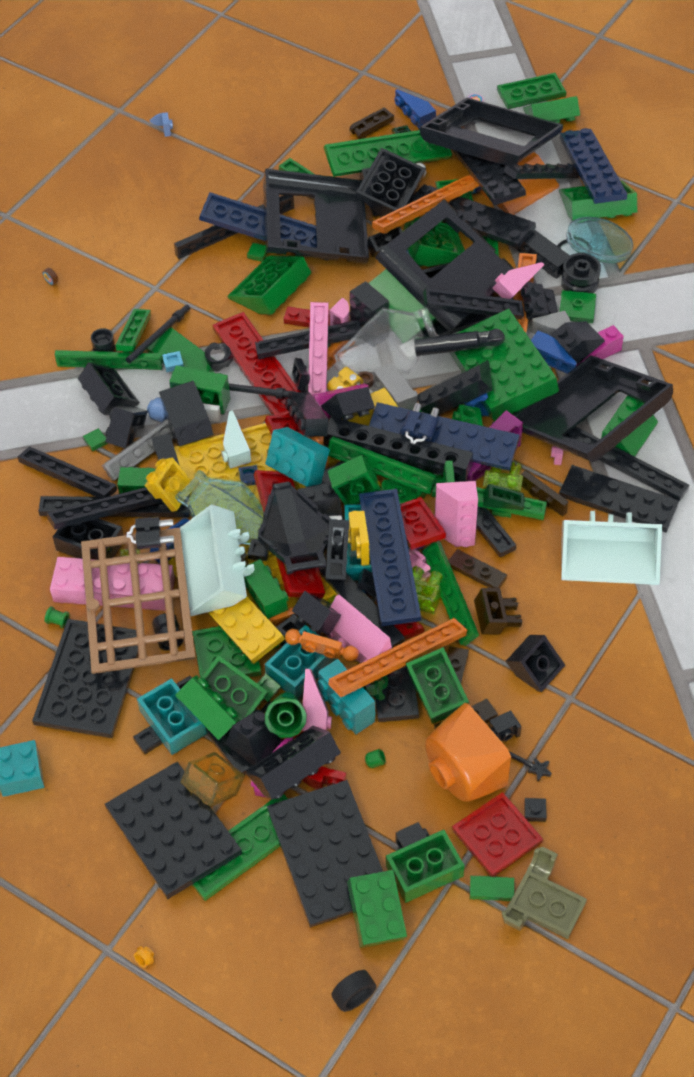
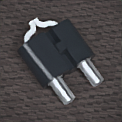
(149, 531)

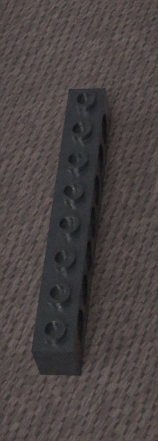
(421, 455)

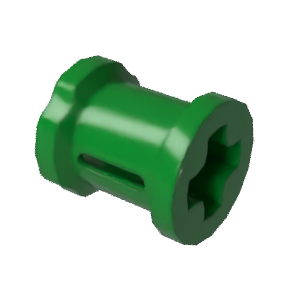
(56, 617)

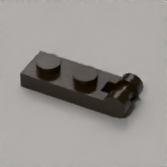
(371, 123)

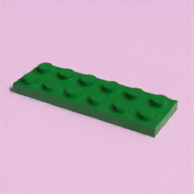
(255, 838)

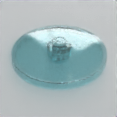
(600, 239)

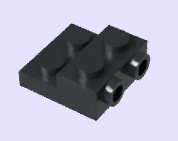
(538, 300)

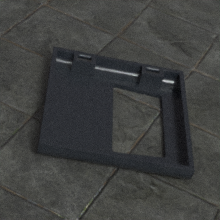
(447, 132)
(338, 215)
(469, 273)
(584, 392)

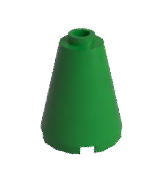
(285, 716)

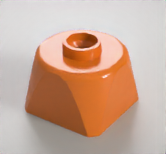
(467, 756)

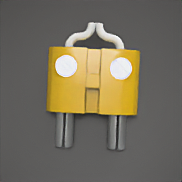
(345, 379)

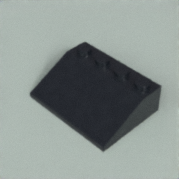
(390, 183)

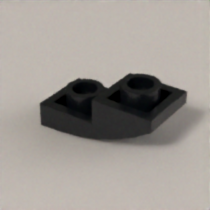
(164, 447)

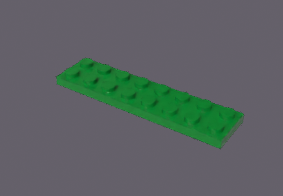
(359, 154)

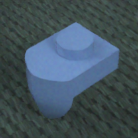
(163, 120)

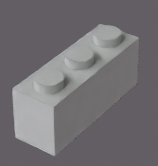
(396, 385)

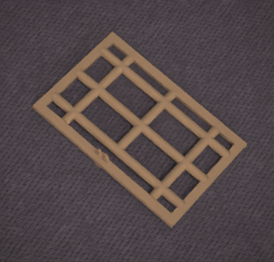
(167, 594)

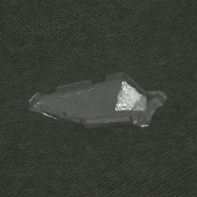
(386, 340)

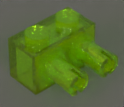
(509, 481)
(427, 593)

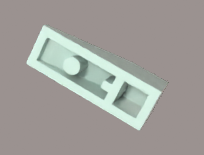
(235, 446)

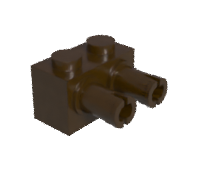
(492, 613)

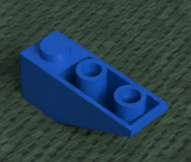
(415, 108)

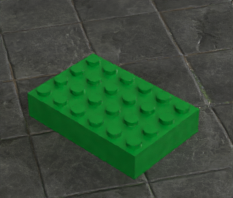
(516, 367)

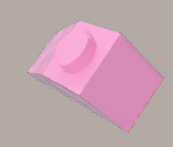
(515, 279)
(314, 704)

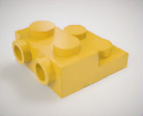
(167, 482)
(359, 536)

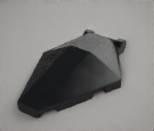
(294, 529)

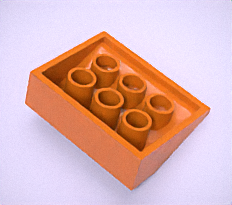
(534, 188)

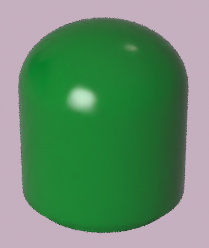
(375, 758)

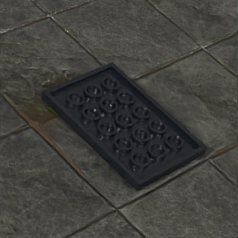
(73, 695)
(172, 830)
(324, 848)

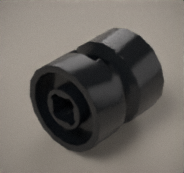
(103, 340)
(160, 626)

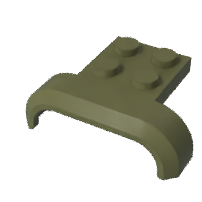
(544, 900)

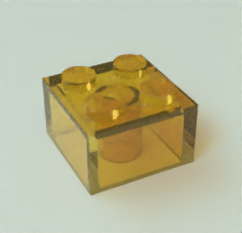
(212, 779)

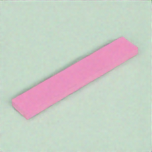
(318, 347)

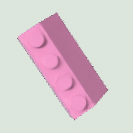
(457, 511)
(358, 631)

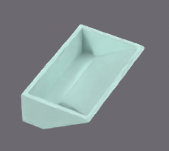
(611, 551)
(214, 560)

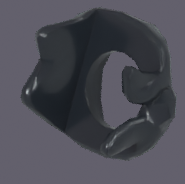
(220, 364)

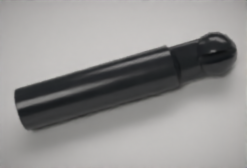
(457, 342)

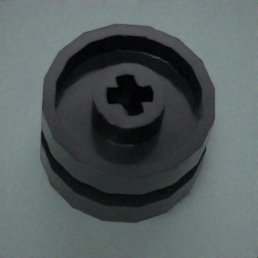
(581, 273)

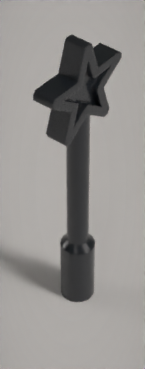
(537, 768)

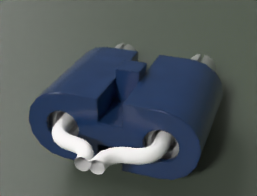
(419, 425)

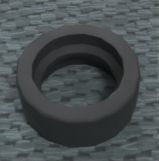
(353, 990)

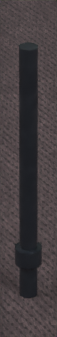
(177, 316)
(279, 393)

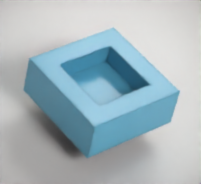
(171, 360)

